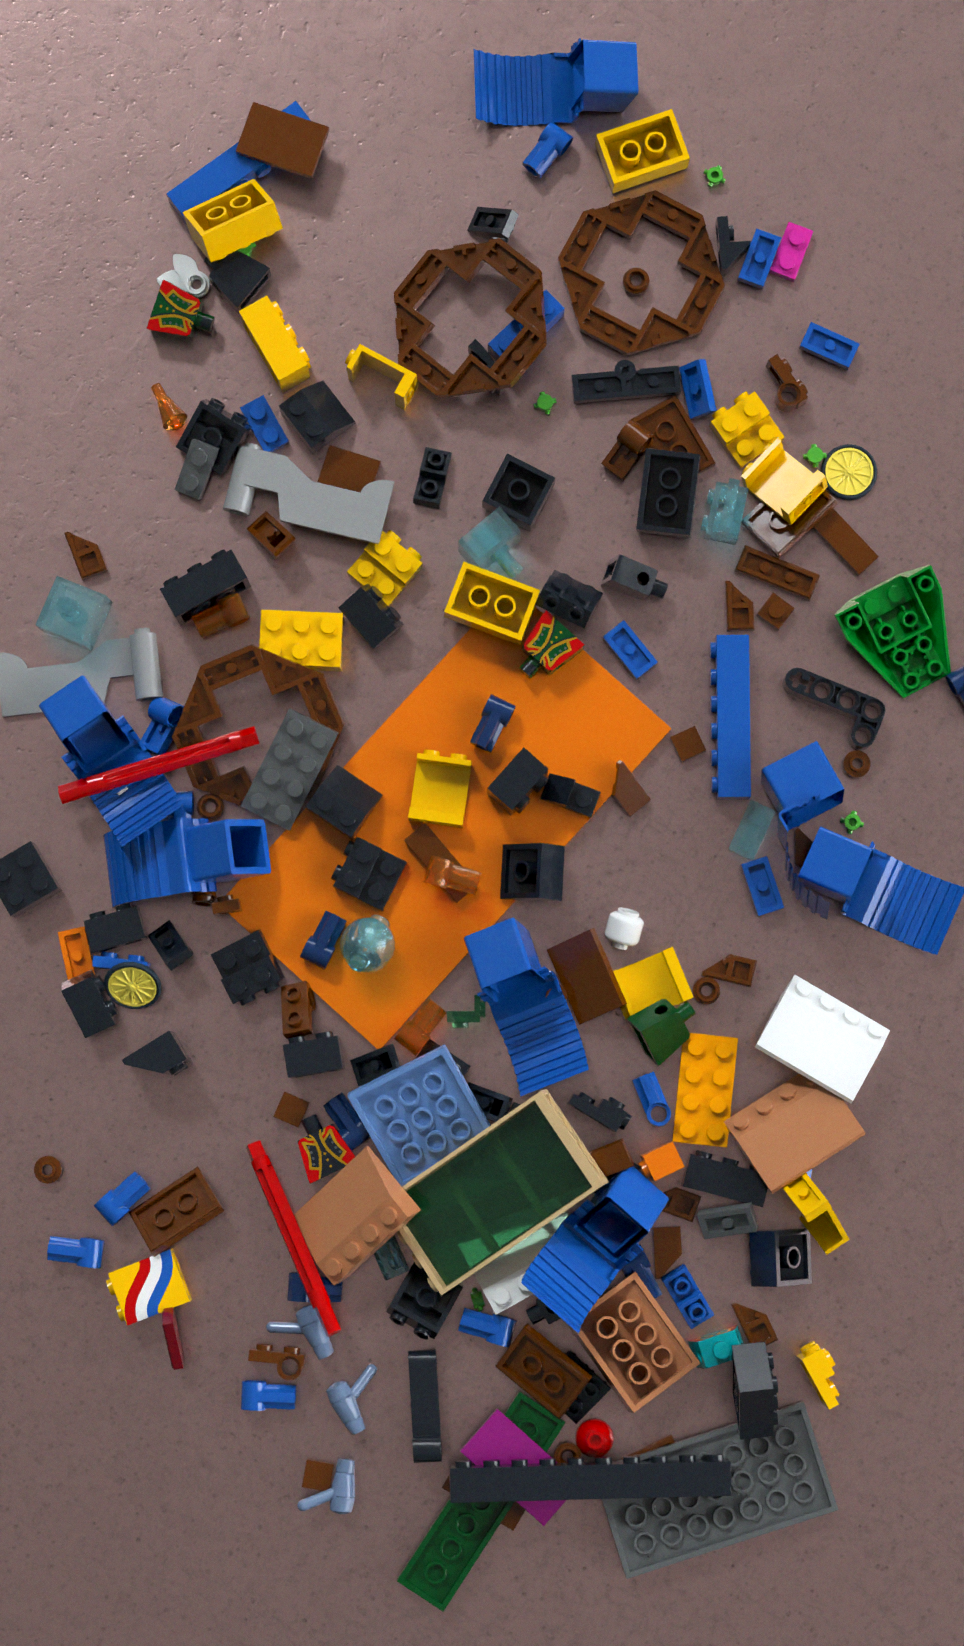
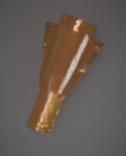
(171, 414)

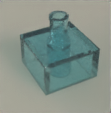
(491, 543)
(74, 613)

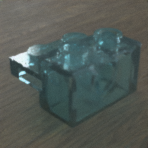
(725, 525)

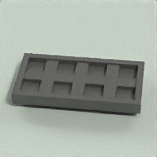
(289, 769)

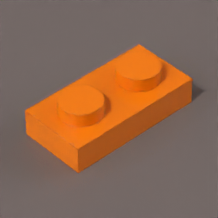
(76, 951)

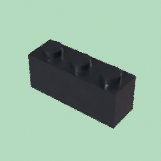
(724, 1179)

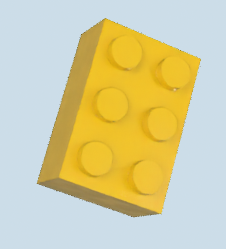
(642, 151)
(232, 220)
(276, 343)
(491, 603)
(304, 637)

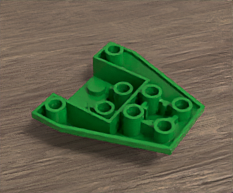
(900, 629)

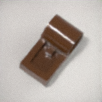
(782, 374)
(628, 449)
(297, 1008)
(266, 1354)

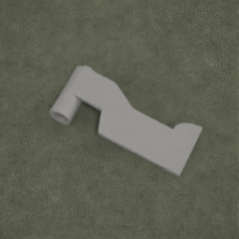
(306, 501)
(135, 656)

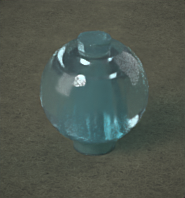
(368, 944)

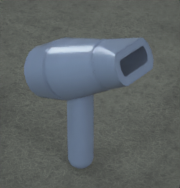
(310, 1326)
(344, 1400)
(340, 1494)

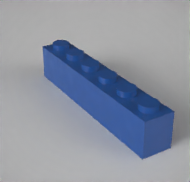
(221, 175)
(731, 717)

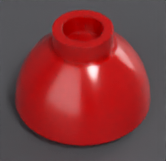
(594, 1438)

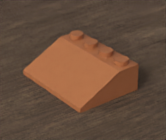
(793, 1130)
(354, 1216)
(634, 1343)

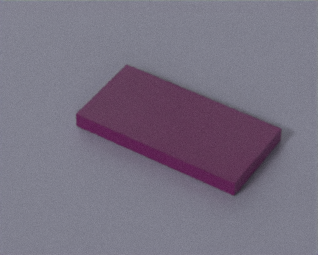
(505, 1441)

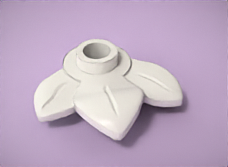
(185, 274)

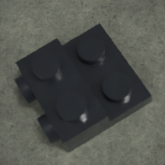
(217, 428)
(569, 598)
(368, 873)
(247, 968)
(607, 1113)
(420, 1305)

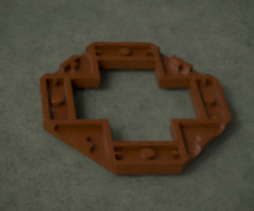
(526, 309)
(658, 327)
(203, 707)

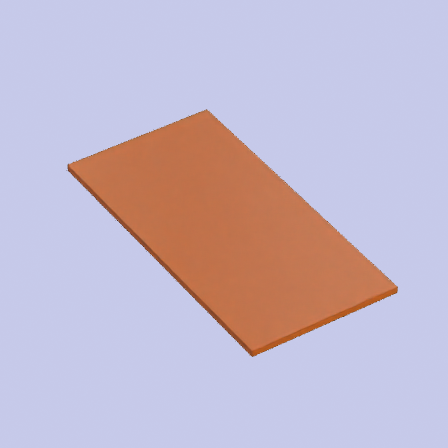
(568, 720)

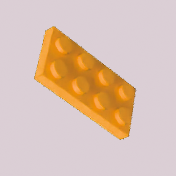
(705, 1090)

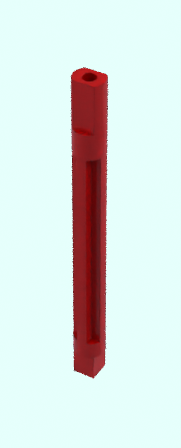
(158, 765)
(293, 1238)

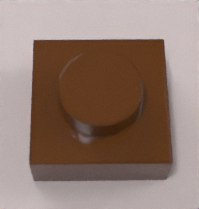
(775, 611)
(226, 905)

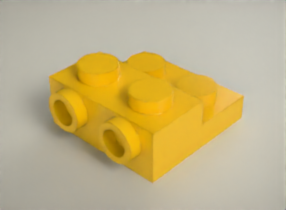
(745, 428)
(386, 566)
(818, 1367)

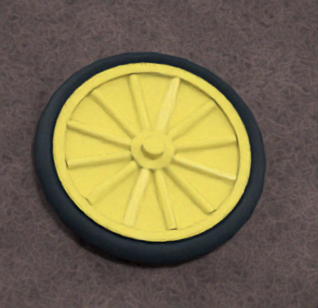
(849, 471)
(132, 985)

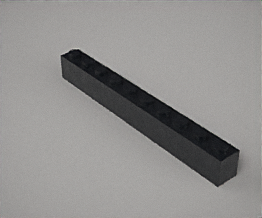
(590, 1479)

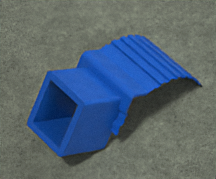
(555, 85)
(102, 744)
(800, 790)
(185, 857)
(881, 890)
(536, 1032)
(594, 1245)

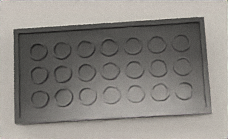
(772, 1484)

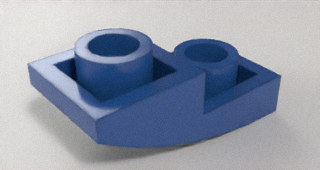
(687, 1296)

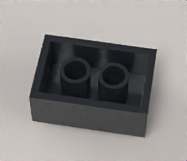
(668, 493)
(204, 585)
(754, 1390)

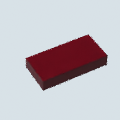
(172, 1338)

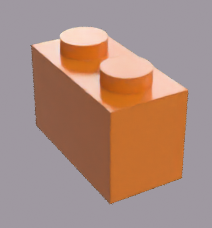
(660, 1161)

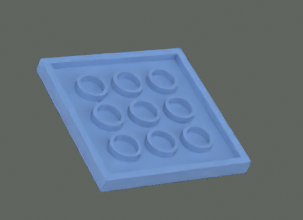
(419, 1113)

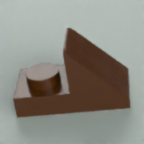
(271, 535)

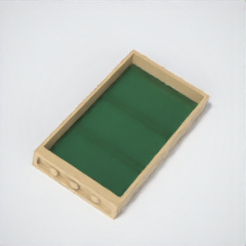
(497, 1191)

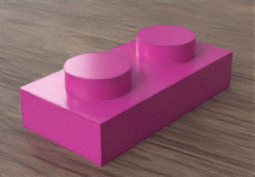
(791, 251)

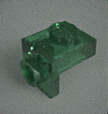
(462, 1018)

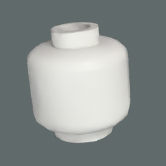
(624, 928)

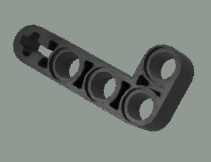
(832, 703)
(425, 1406)

